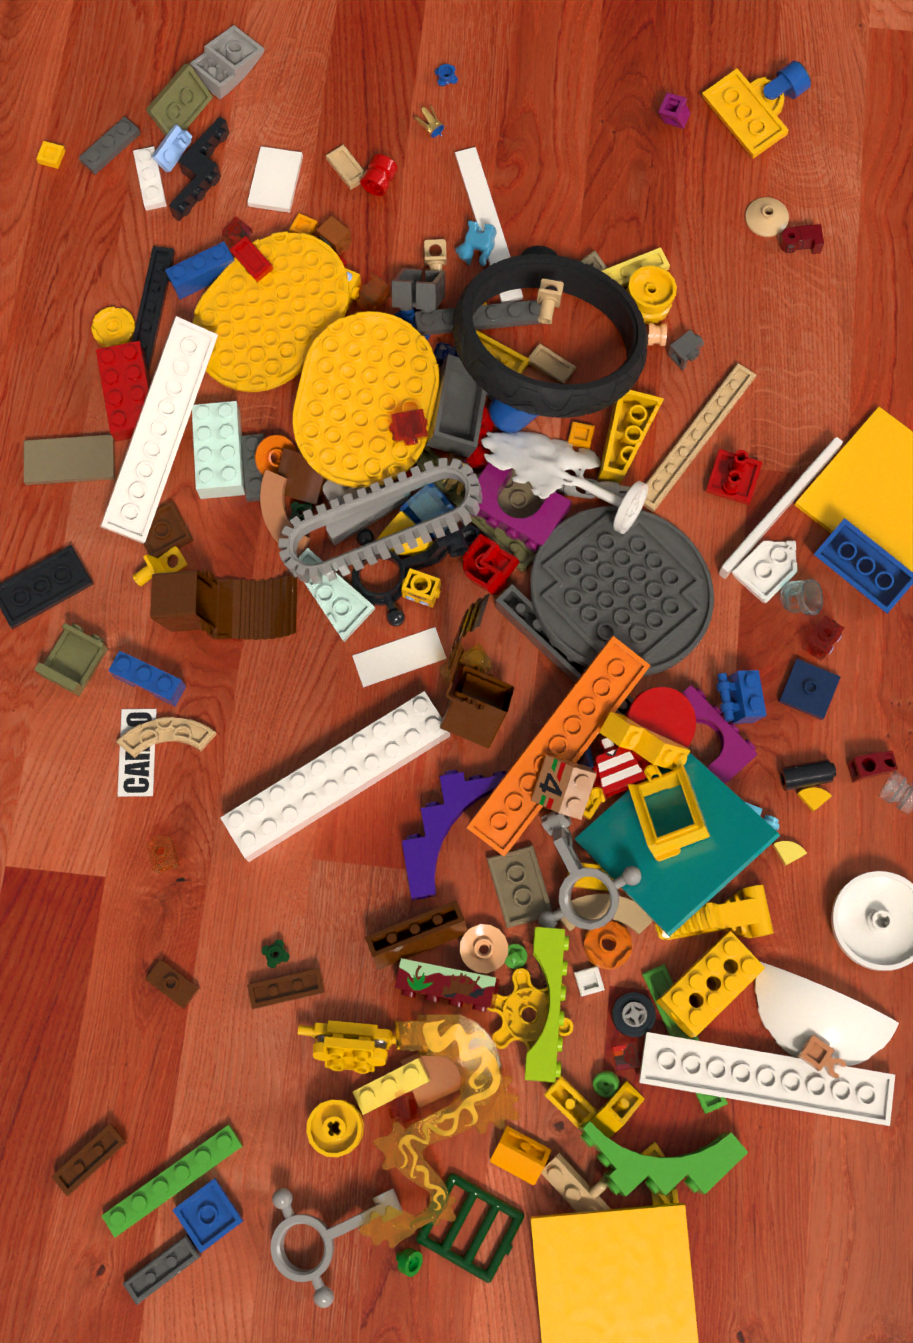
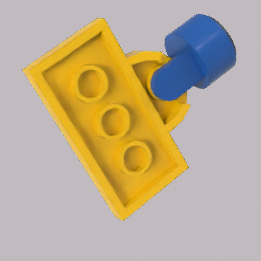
(754, 107)

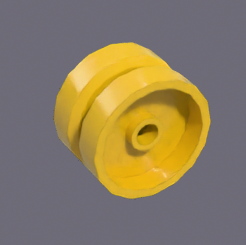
(653, 292)
(320, 1128)

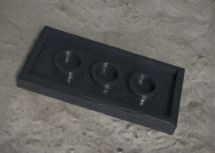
(43, 587)

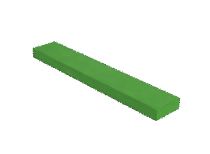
(658, 982)

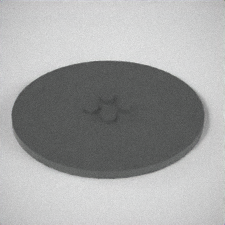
(633, 586)

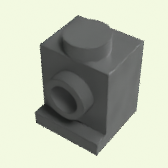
(685, 349)

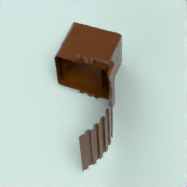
(224, 605)
(475, 698)

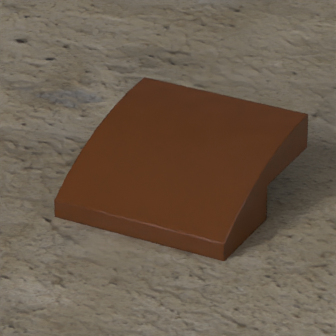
(302, 480)

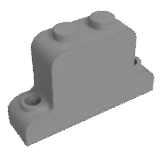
(348, 526)

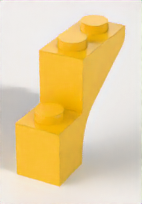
(644, 742)

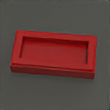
(251, 259)

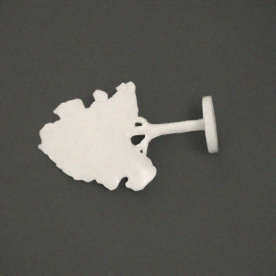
(544, 466)

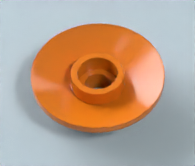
(268, 446)

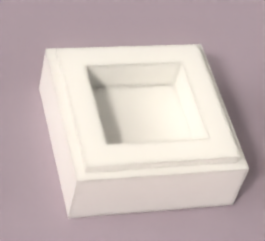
(589, 981)

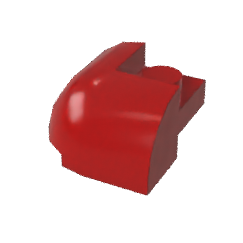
(488, 565)

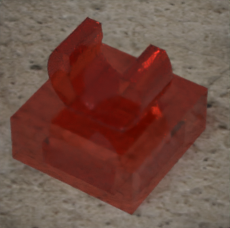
(406, 1109)

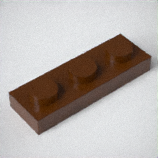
(286, 988)
(89, 1159)

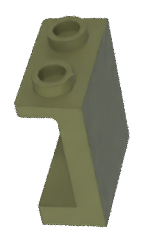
(73, 659)

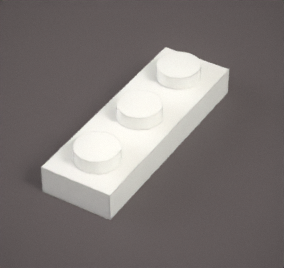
(149, 179)

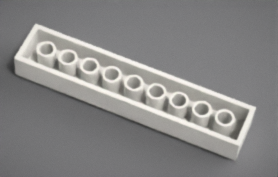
(335, 777)

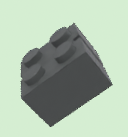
(411, 292)

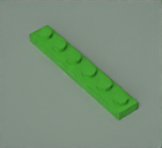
(172, 1181)

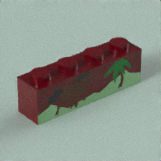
(447, 984)

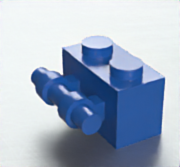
(741, 696)

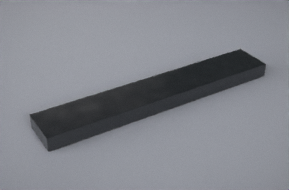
(153, 300)

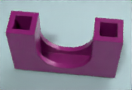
(530, 530)
(734, 751)

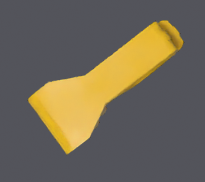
(742, 914)

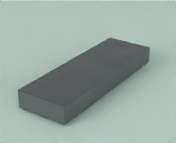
(161, 1269)

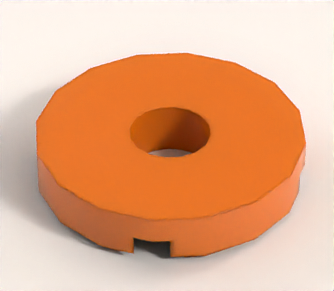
(603, 958)

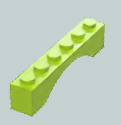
(542, 1058)

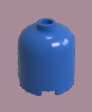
(508, 418)

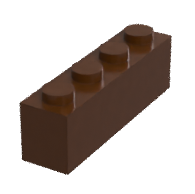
(416, 935)

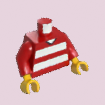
(617, 769)

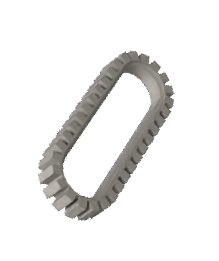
(305, 571)

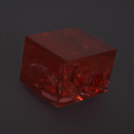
(408, 427)
(823, 638)

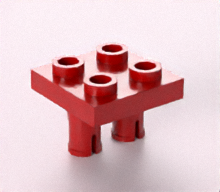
(734, 476)

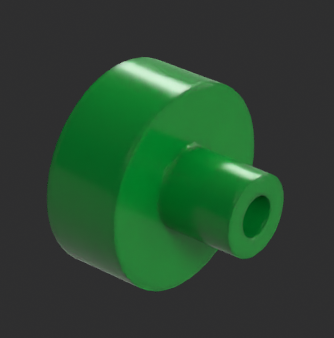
(409, 1261)

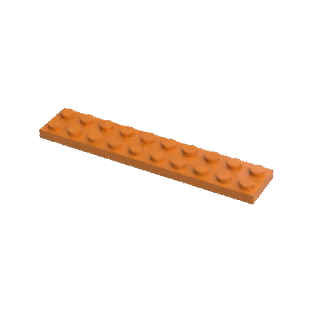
(564, 736)

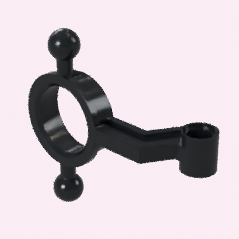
(451, 543)

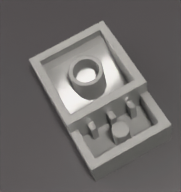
(227, 61)

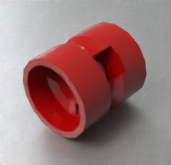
(378, 175)

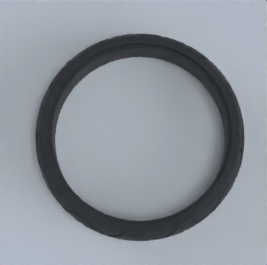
(535, 395)

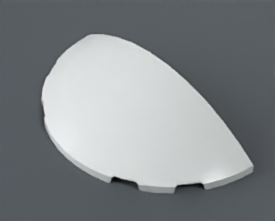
(800, 1008)

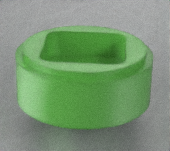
(516, 956)
(606, 1083)

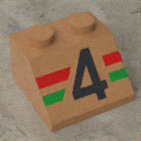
(564, 786)

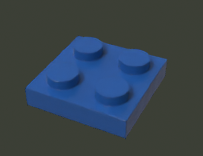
(208, 1215)

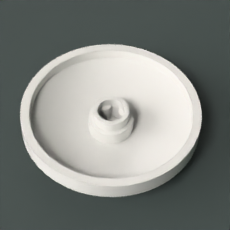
(875, 920)

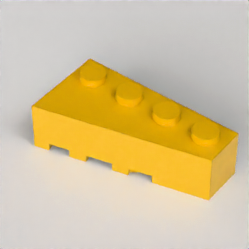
(626, 431)

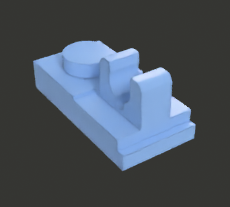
(172, 148)

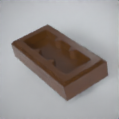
(172, 984)

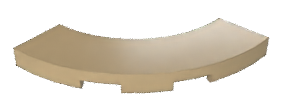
(166, 730)
(596, 906)

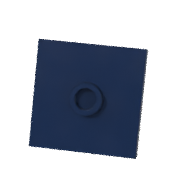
(809, 689)

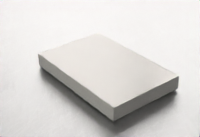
(275, 179)

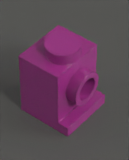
(674, 110)

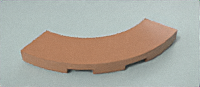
(273, 508)

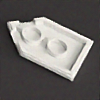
(767, 568)

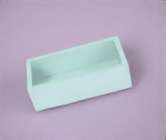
(218, 450)

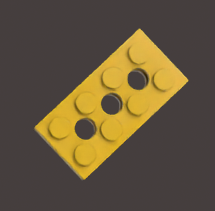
(727, 986)

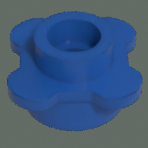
(446, 69)

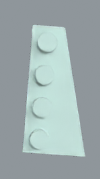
(338, 600)

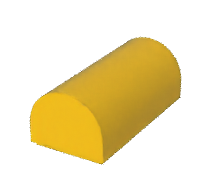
(570, 1102)

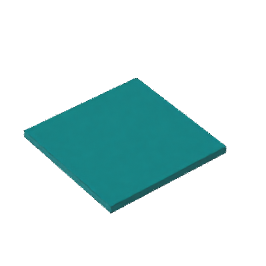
(683, 883)

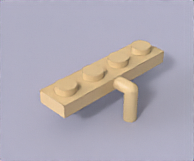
(574, 1187)

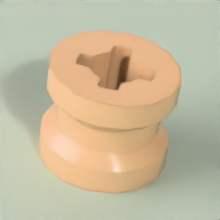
(657, 334)

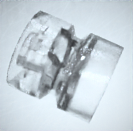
(898, 791)

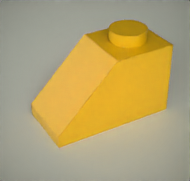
(617, 1110)

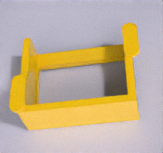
(669, 844)

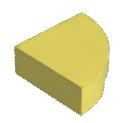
(789, 851)

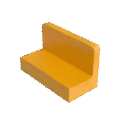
(520, 1155)

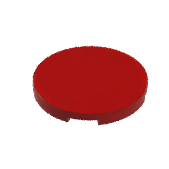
(664, 713)

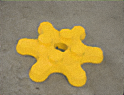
(511, 1009)

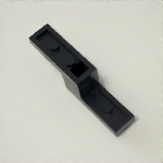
(199, 169)

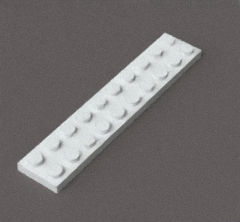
(159, 430)
(766, 1079)

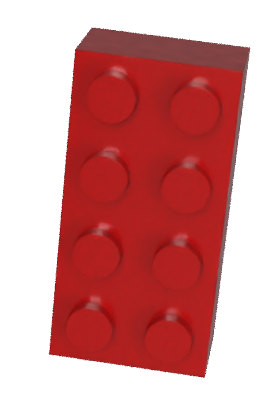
(124, 386)

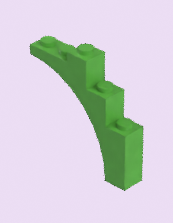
(628, 1169)

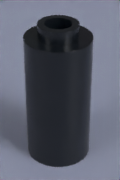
(807, 774)

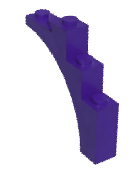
(422, 852)

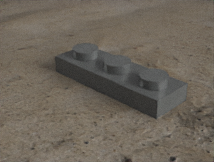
(109, 145)
(252, 476)

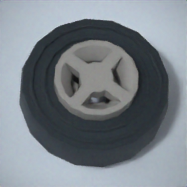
(641, 1011)

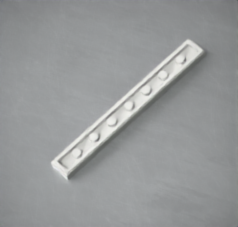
(484, 210)
(780, 507)

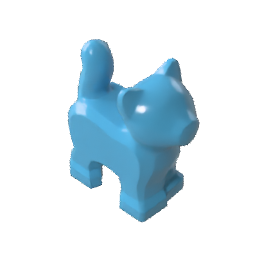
(477, 240)

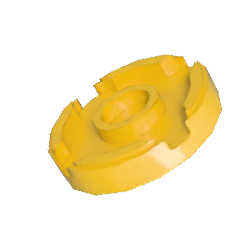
(113, 327)

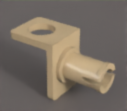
(435, 262)
(548, 299)

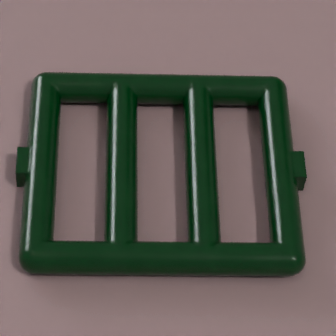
(495, 1206)

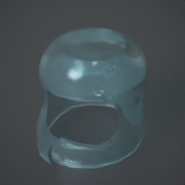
(802, 588)

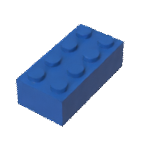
(865, 566)

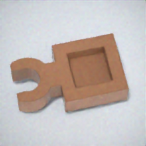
(818, 1055)

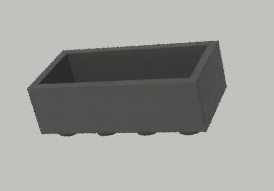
(456, 410)

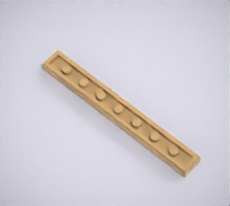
(697, 435)

